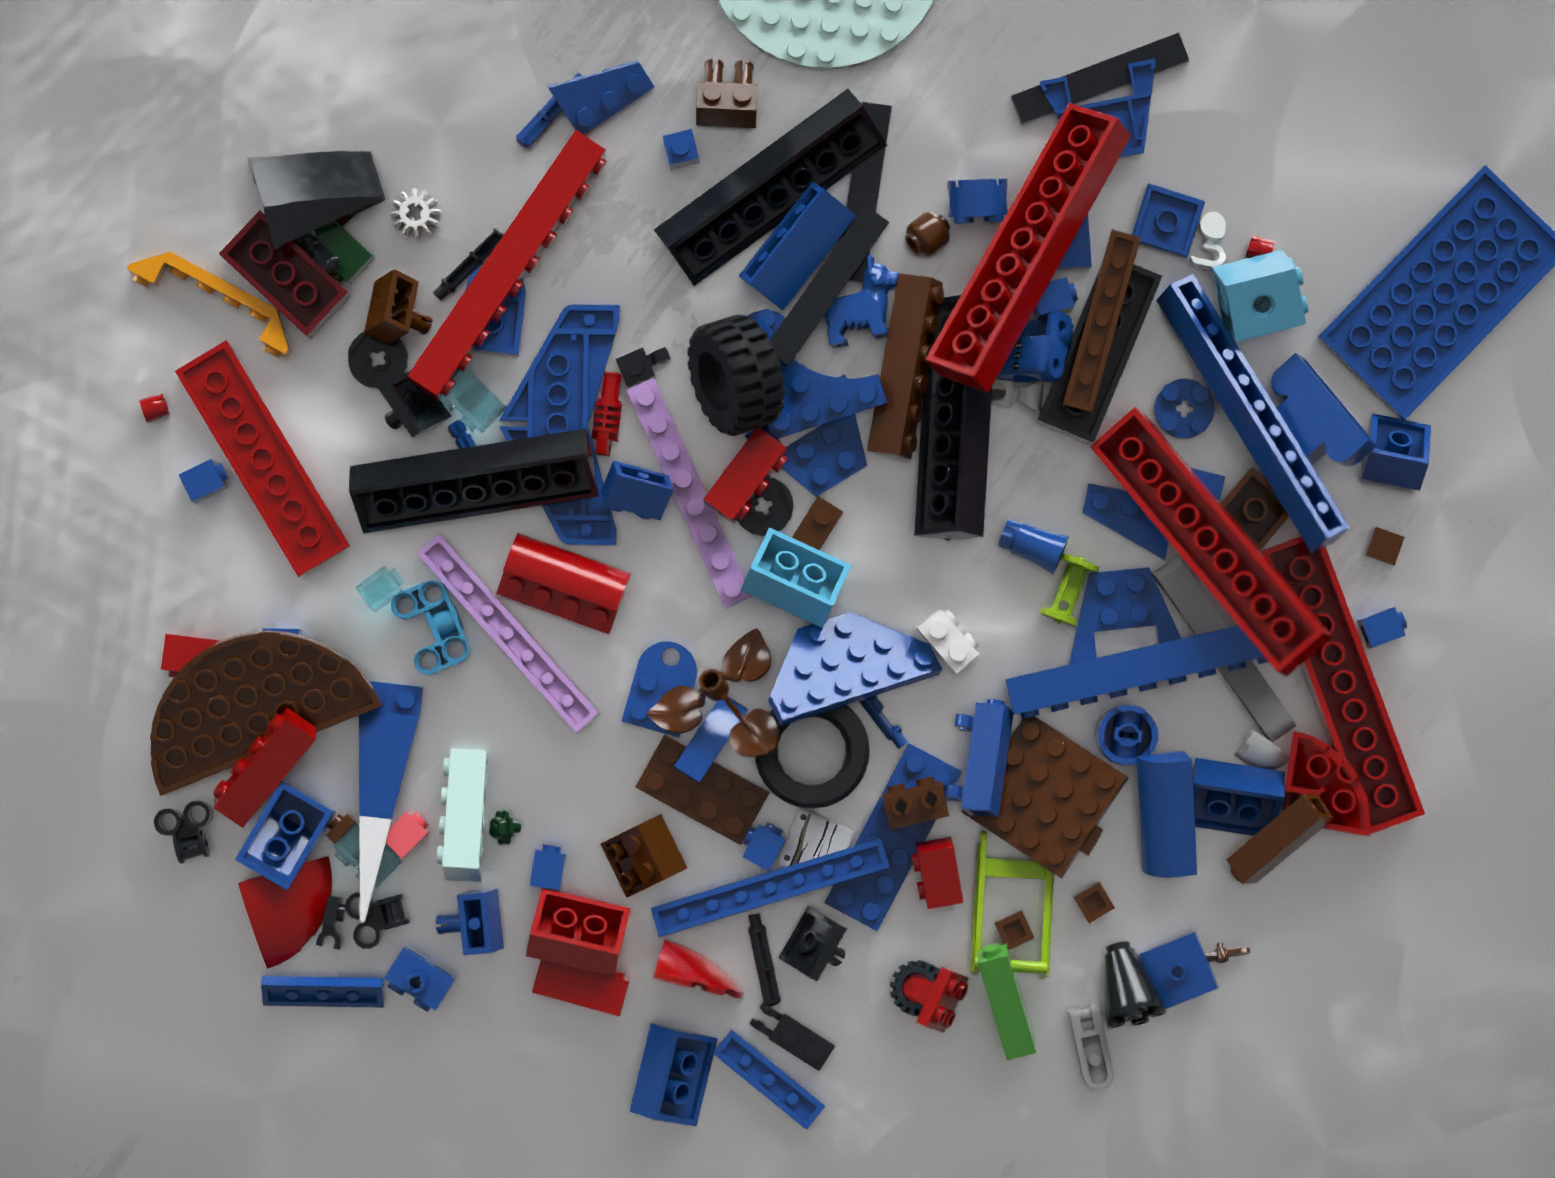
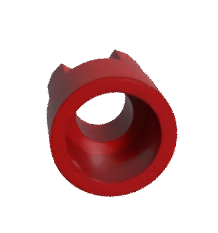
(1259, 246)
(154, 407)

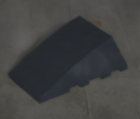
(313, 190)

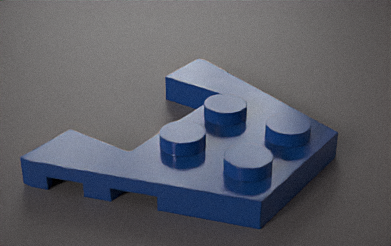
(1130, 110)
(825, 454)
(1120, 602)

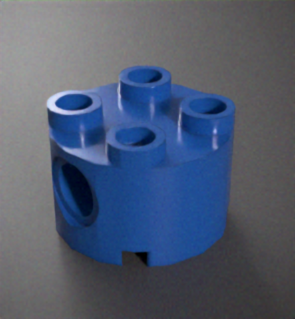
(977, 199)
(1126, 734)

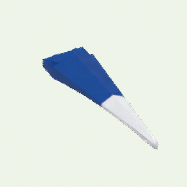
(384, 751)

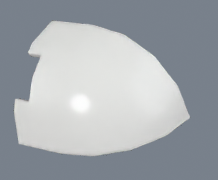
(1260, 752)

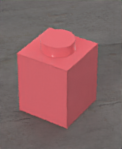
(407, 833)

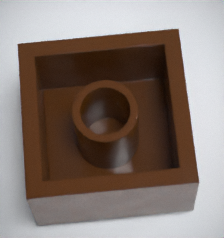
(1255, 507)

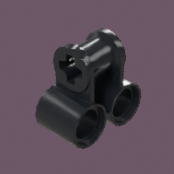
(187, 831)
(378, 917)

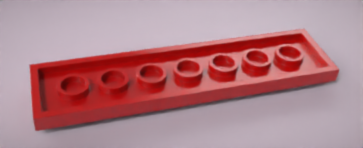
(262, 458)

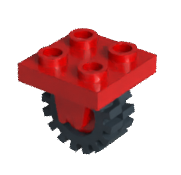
(929, 993)

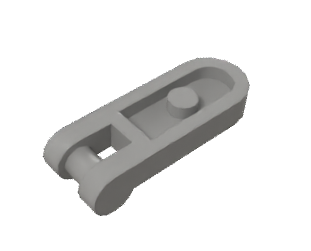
(1092, 1047)

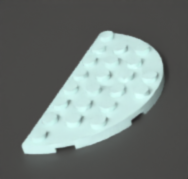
(825, 31)

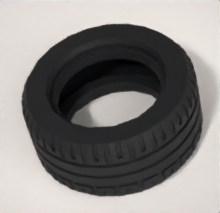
(833, 790)

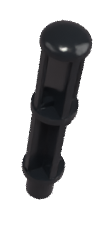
(320, 254)
(475, 259)
(763, 961)

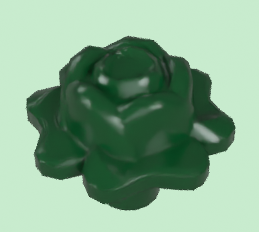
(503, 827)

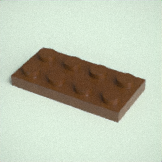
(720, 800)

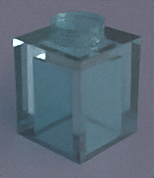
(380, 588)

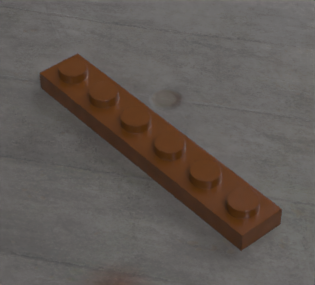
(1101, 321)

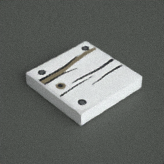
(812, 838)

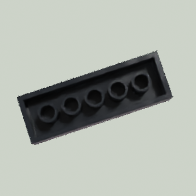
(1135, 306)

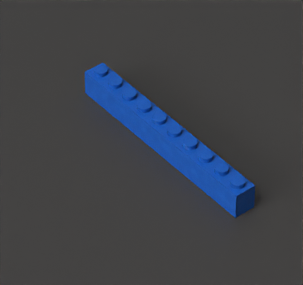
(1252, 413)
(1131, 669)

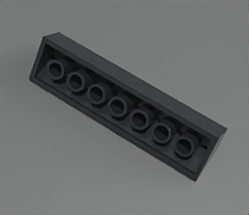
(767, 187)
(952, 453)
(473, 481)

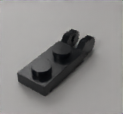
(795, 1038)

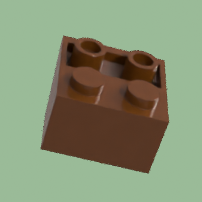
(643, 856)

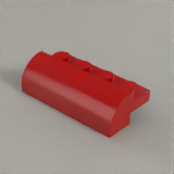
(563, 583)

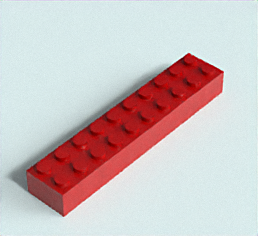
(1028, 247)
(1211, 542)
(1347, 689)

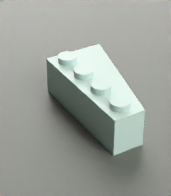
(464, 814)

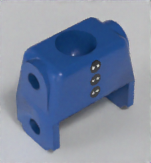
(1040, 350)

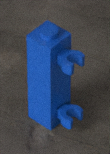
(986, 758)

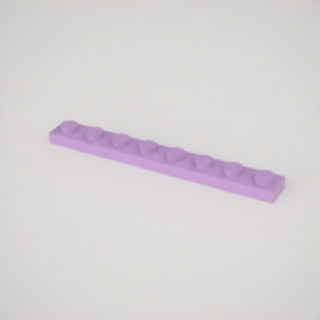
(688, 492)
(507, 633)

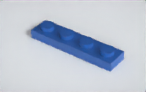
(322, 991)
(769, 1079)

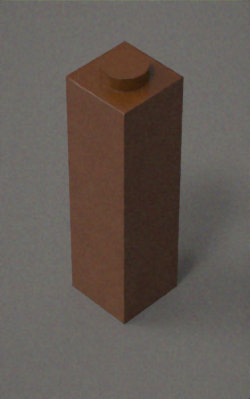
(1279, 839)

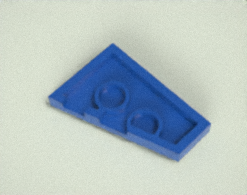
(598, 96)
(1124, 516)

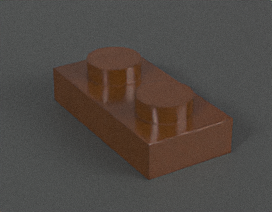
(818, 523)

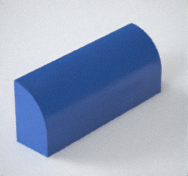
(797, 245)
(1167, 814)

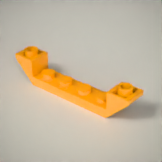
(152, 270)

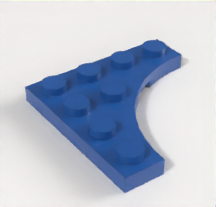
(819, 398)

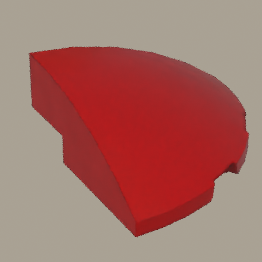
(1322, 771)
(290, 917)
(689, 968)

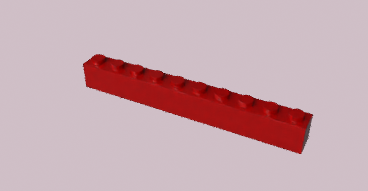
(507, 265)

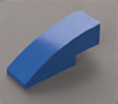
(708, 741)

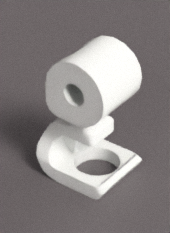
(1212, 230)
(1006, 393)

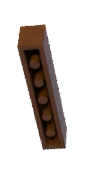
(905, 365)

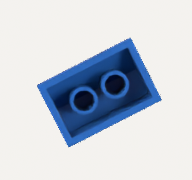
(1236, 796)
(673, 1075)

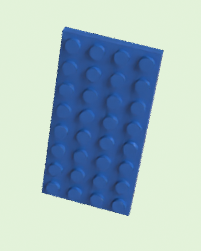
(1443, 293)

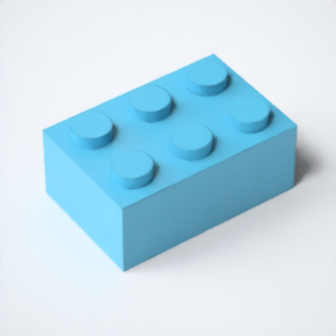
(795, 577)

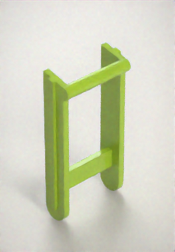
(1011, 869)

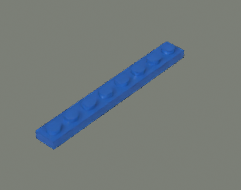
(770, 887)

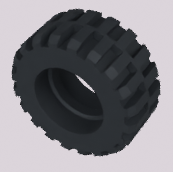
(736, 375)

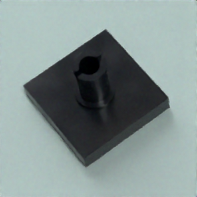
(412, 406)
(814, 944)

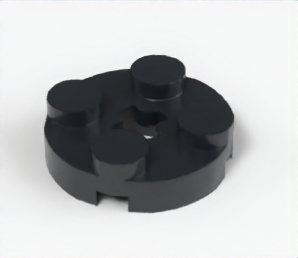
(360, 360)
(779, 512)

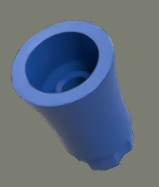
(1034, 544)

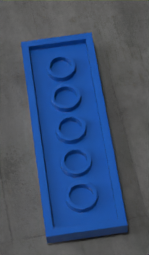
(872, 895)

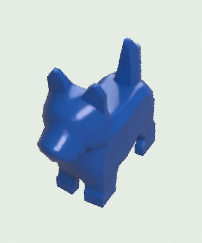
(863, 308)

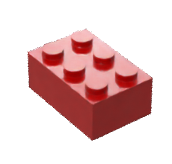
(577, 932)

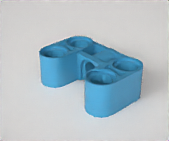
(443, 622)

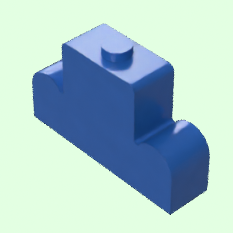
(1318, 416)

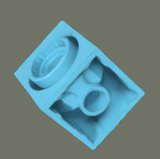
(1260, 295)

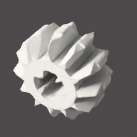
(426, 214)

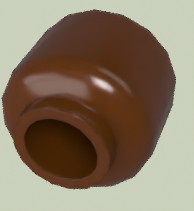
(927, 234)

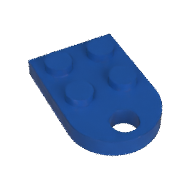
(506, 334)
(655, 679)

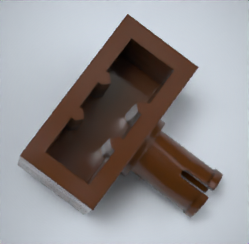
(392, 308)

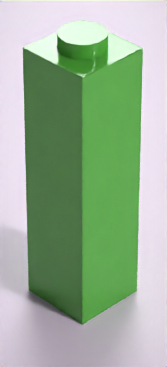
(1006, 1001)

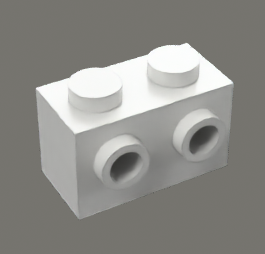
(948, 641)

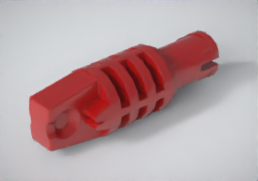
(607, 414)

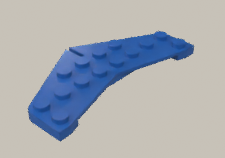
(560, 398)

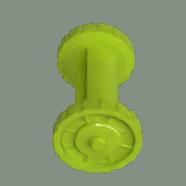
(1069, 589)

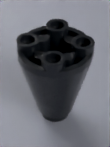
(1128, 988)

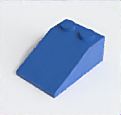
(285, 835)

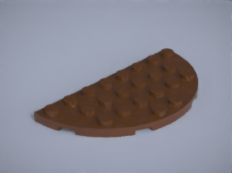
(235, 690)

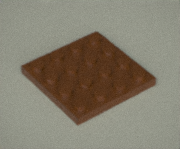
(1051, 795)

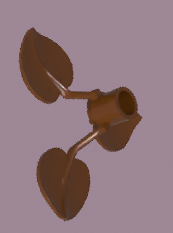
(745, 659)

